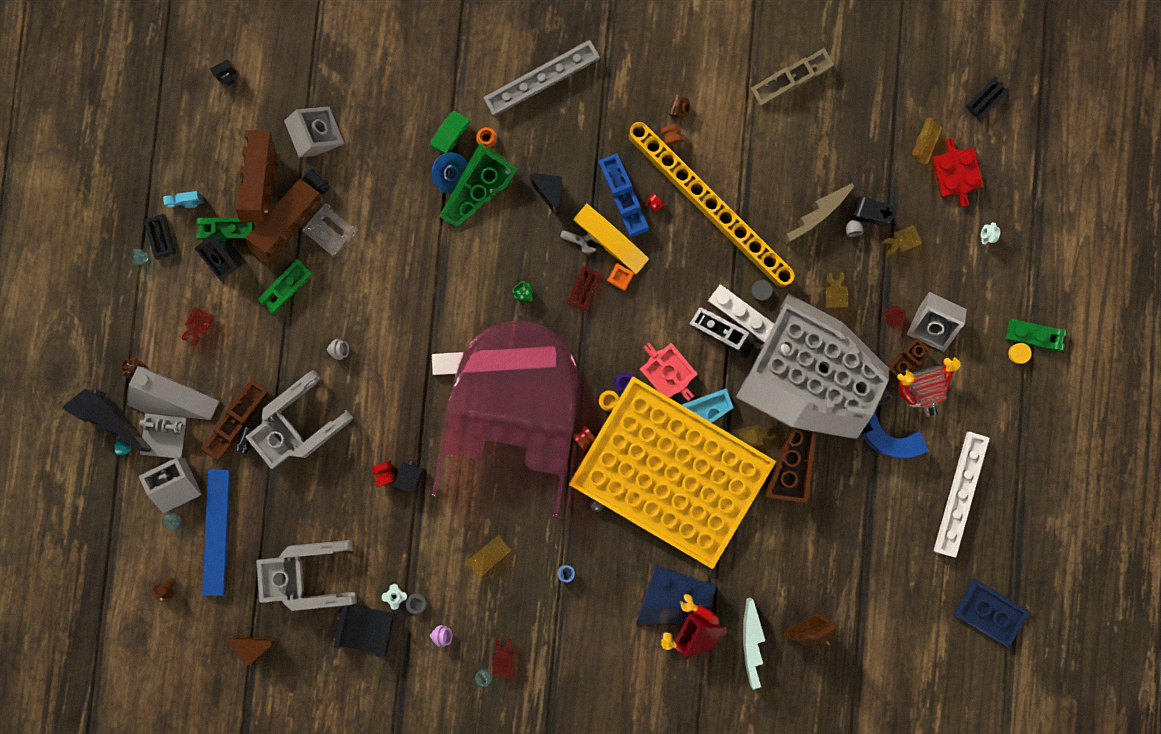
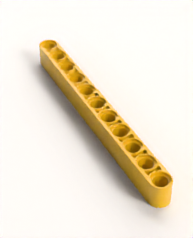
(708, 195)

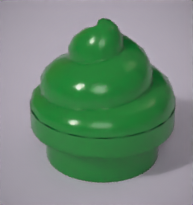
(523, 292)

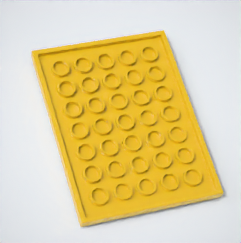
(672, 472)

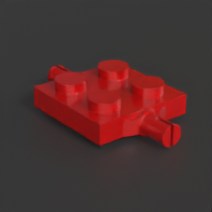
(957, 172)

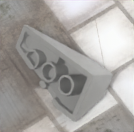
(163, 396)

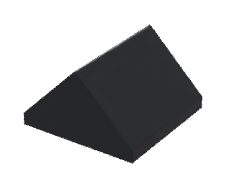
(549, 189)
(219, 255)

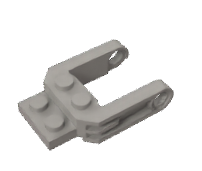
(277, 437)
(283, 577)

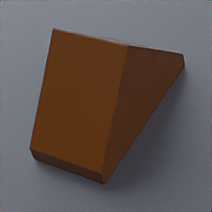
(251, 647)

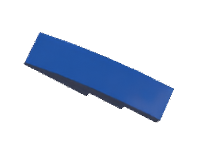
(623, 195)

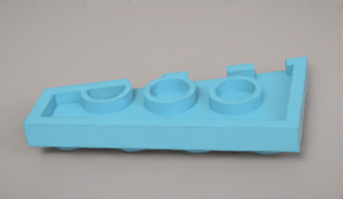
(711, 406)

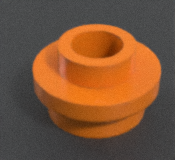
(486, 131)

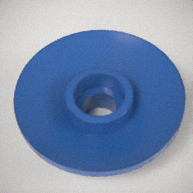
(455, 164)

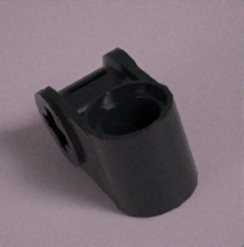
(871, 211)

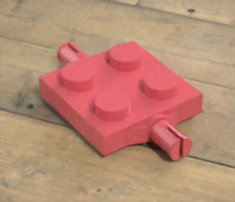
(668, 371)

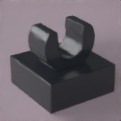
(224, 71)

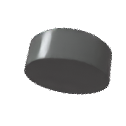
(761, 290)
(416, 603)

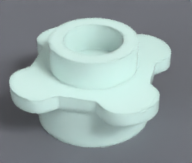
(990, 233)
(400, 596)

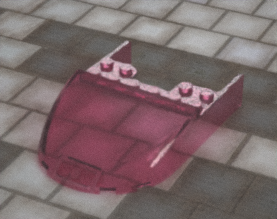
(517, 390)

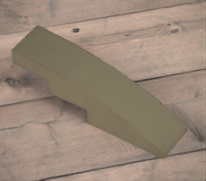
(792, 77)
(822, 209)

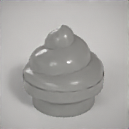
(338, 349)

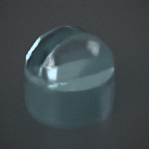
(139, 256)
(171, 521)
(487, 676)

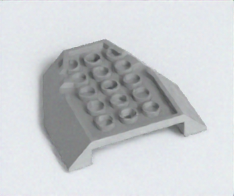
(795, 389)

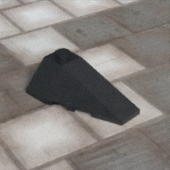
(97, 409)

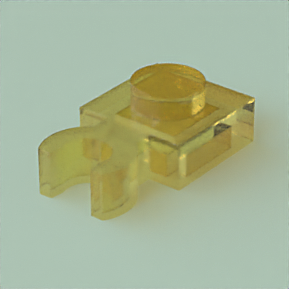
(904, 239)
(836, 295)
(753, 435)

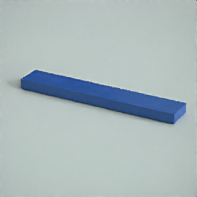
(216, 532)

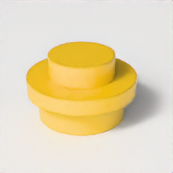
(608, 400)

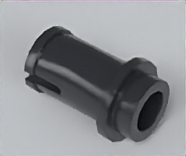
(316, 181)
(243, 444)

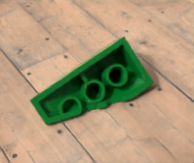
(480, 181)

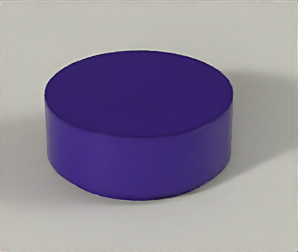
(622, 381)

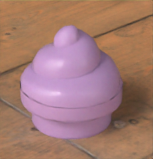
(441, 636)

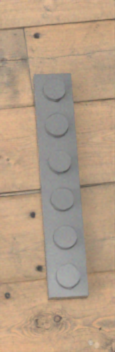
(541, 78)

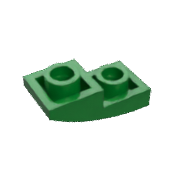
(449, 132)

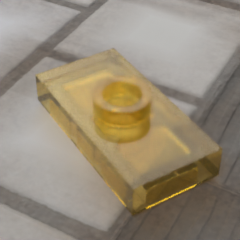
(926, 141)
(489, 556)

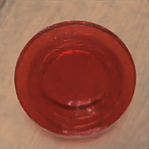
(894, 316)

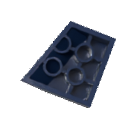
(666, 591)

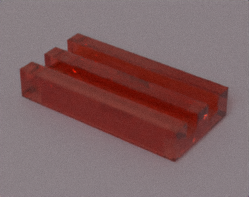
(591, 272)

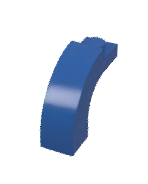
(904, 447)

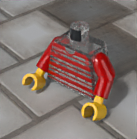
(927, 385)

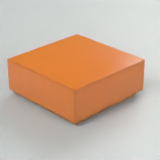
(620, 277)

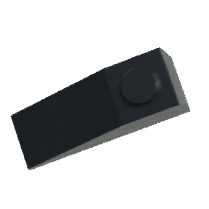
(723, 332)

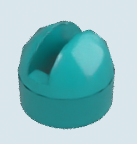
(121, 448)

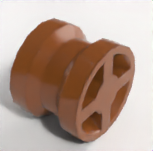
(672, 135)
(584, 438)

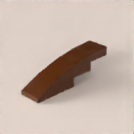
(235, 419)

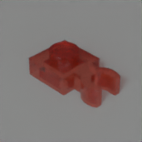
(198, 322)
(503, 661)

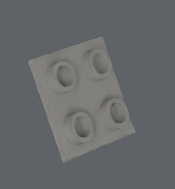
(163, 435)

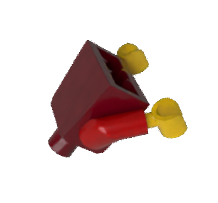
(698, 633)

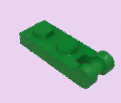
(230, 227)
(285, 286)
(1035, 335)

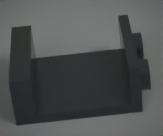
(363, 629)

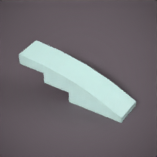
(751, 636)

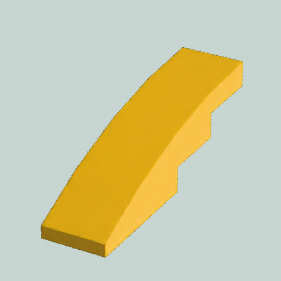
(611, 239)

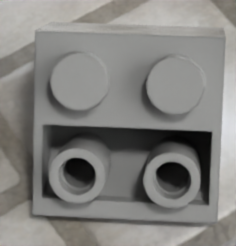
(170, 484)

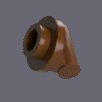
(680, 107)
(129, 367)
(163, 591)

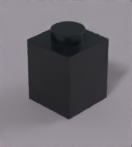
(409, 476)

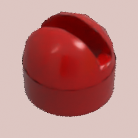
(654, 202)

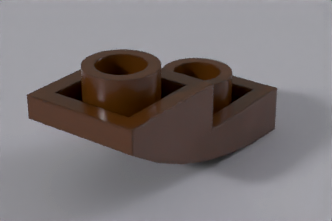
(909, 358)

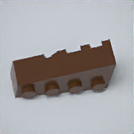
(257, 177)
(283, 222)
(793, 467)

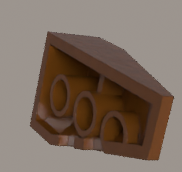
(813, 632)

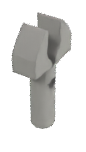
(579, 240)

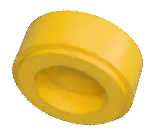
(1019, 353)

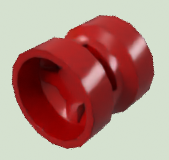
(385, 478)

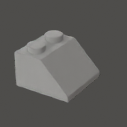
(313, 131)
(937, 322)

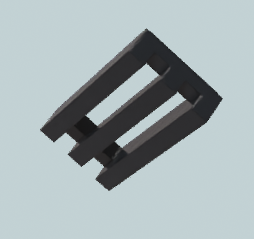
(999, 86)
(165, 252)

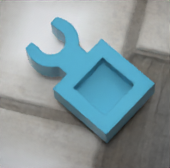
(187, 199)

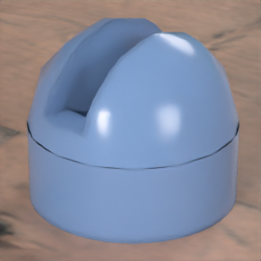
(569, 573)

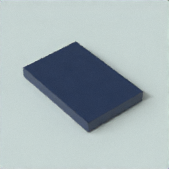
(991, 613)

